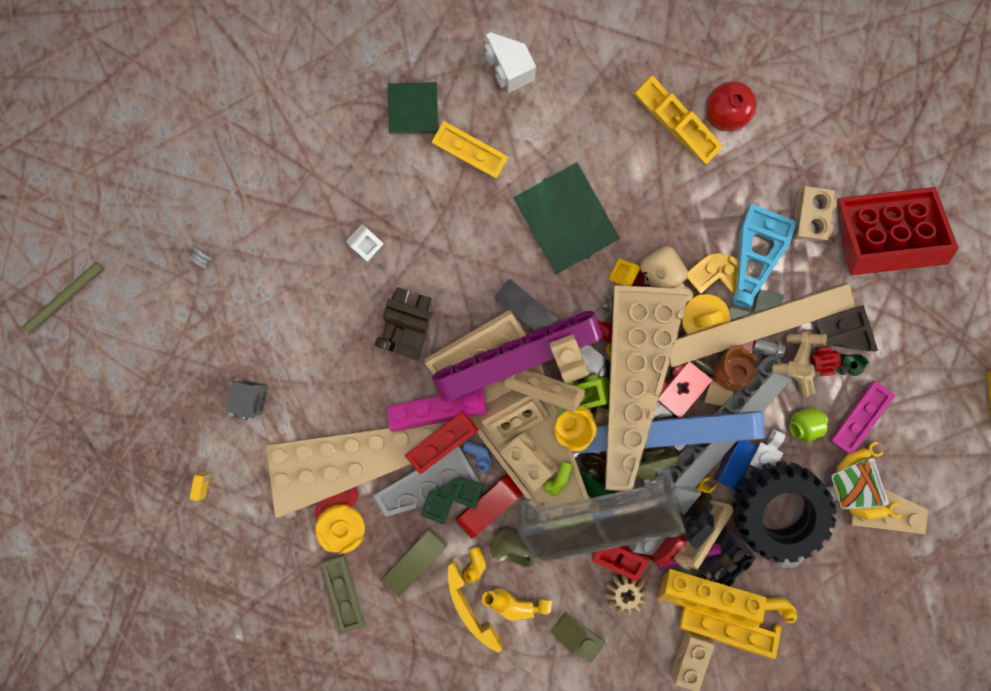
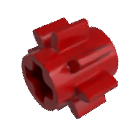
(825, 361)

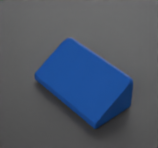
(736, 464)

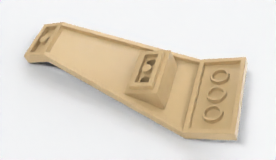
(509, 406)

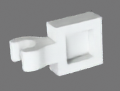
(768, 452)

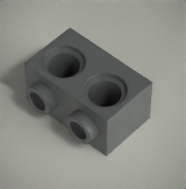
(246, 399)

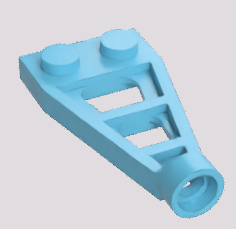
(769, 226)

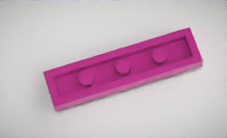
(434, 410)

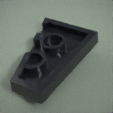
(699, 520)

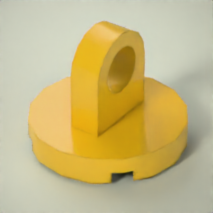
(704, 312)

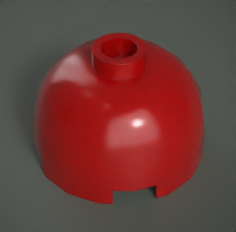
(731, 106)

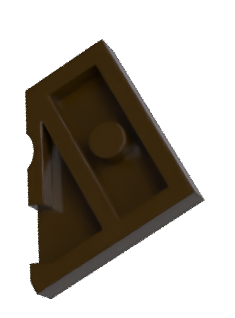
(848, 329)

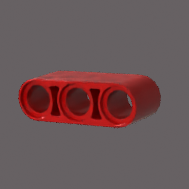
(490, 506)

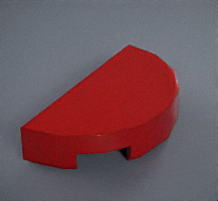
(667, 550)

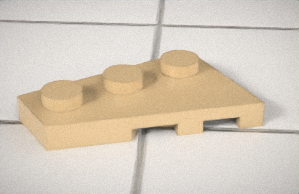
(912, 519)

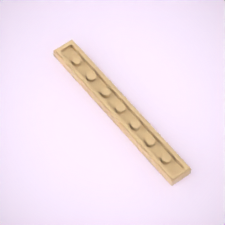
(761, 324)

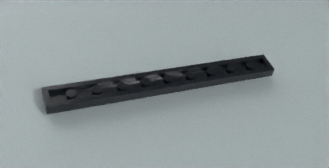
(538, 317)

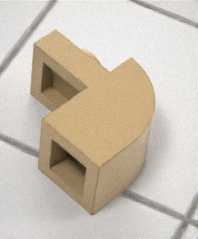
(569, 359)

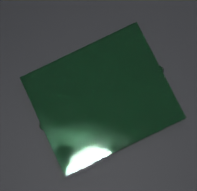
(566, 218)

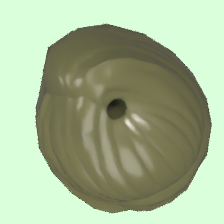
(510, 548)

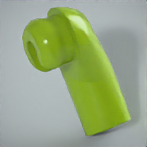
(561, 480)

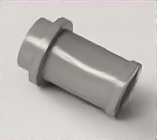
(769, 348)

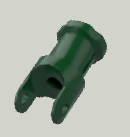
(852, 364)

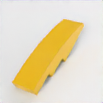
(678, 120)

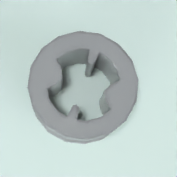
(199, 257)

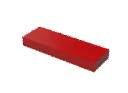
(441, 442)

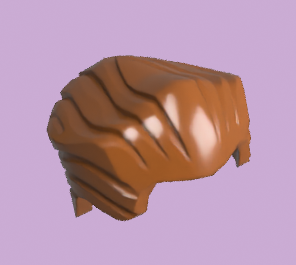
(734, 368)

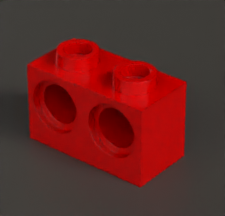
(622, 561)

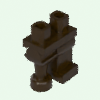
(410, 319)

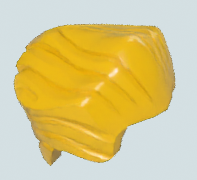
(575, 429)

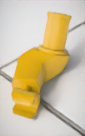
(512, 609)

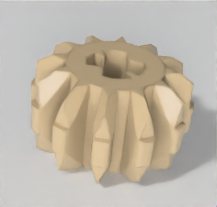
(629, 601)

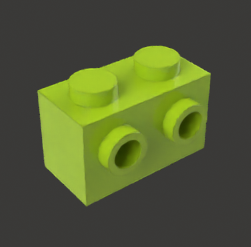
(595, 391)

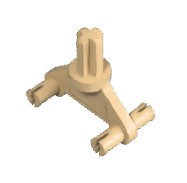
(801, 368)

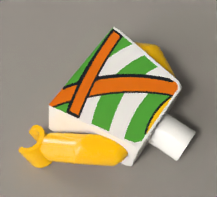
(860, 486)

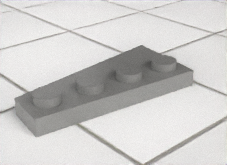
(413, 488)

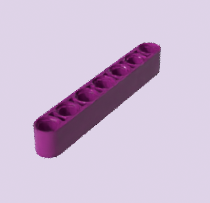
(514, 356)

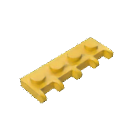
(731, 633)

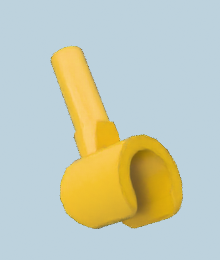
(703, 487)

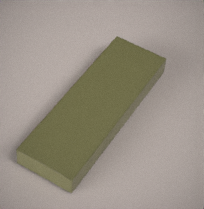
(342, 593)

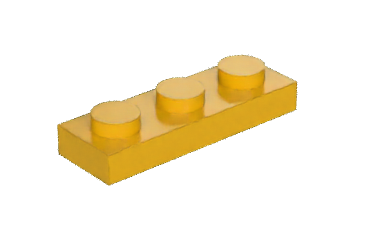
(469, 150)

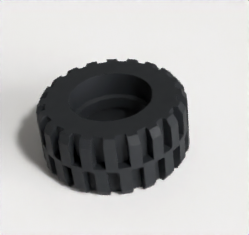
(802, 536)

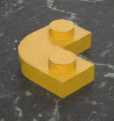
(712, 268)

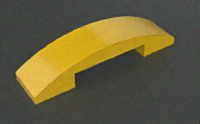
(486, 633)

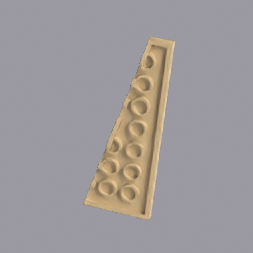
(641, 346)
(325, 466)

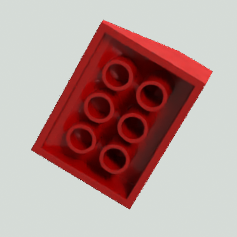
(895, 231)

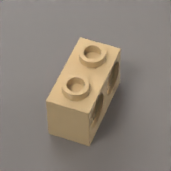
(807, 212)
(529, 460)

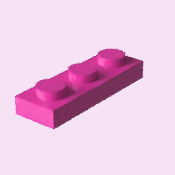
(862, 417)

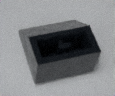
(731, 562)

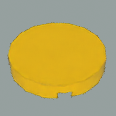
(340, 528)

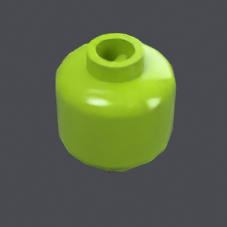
(808, 424)

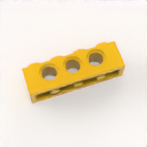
(712, 598)

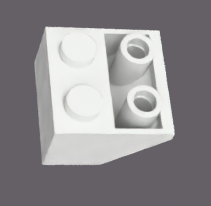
(511, 61)

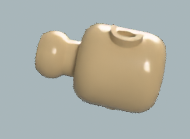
(665, 270)

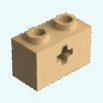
(692, 661)

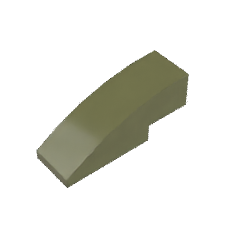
(414, 562)

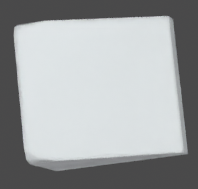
(364, 242)

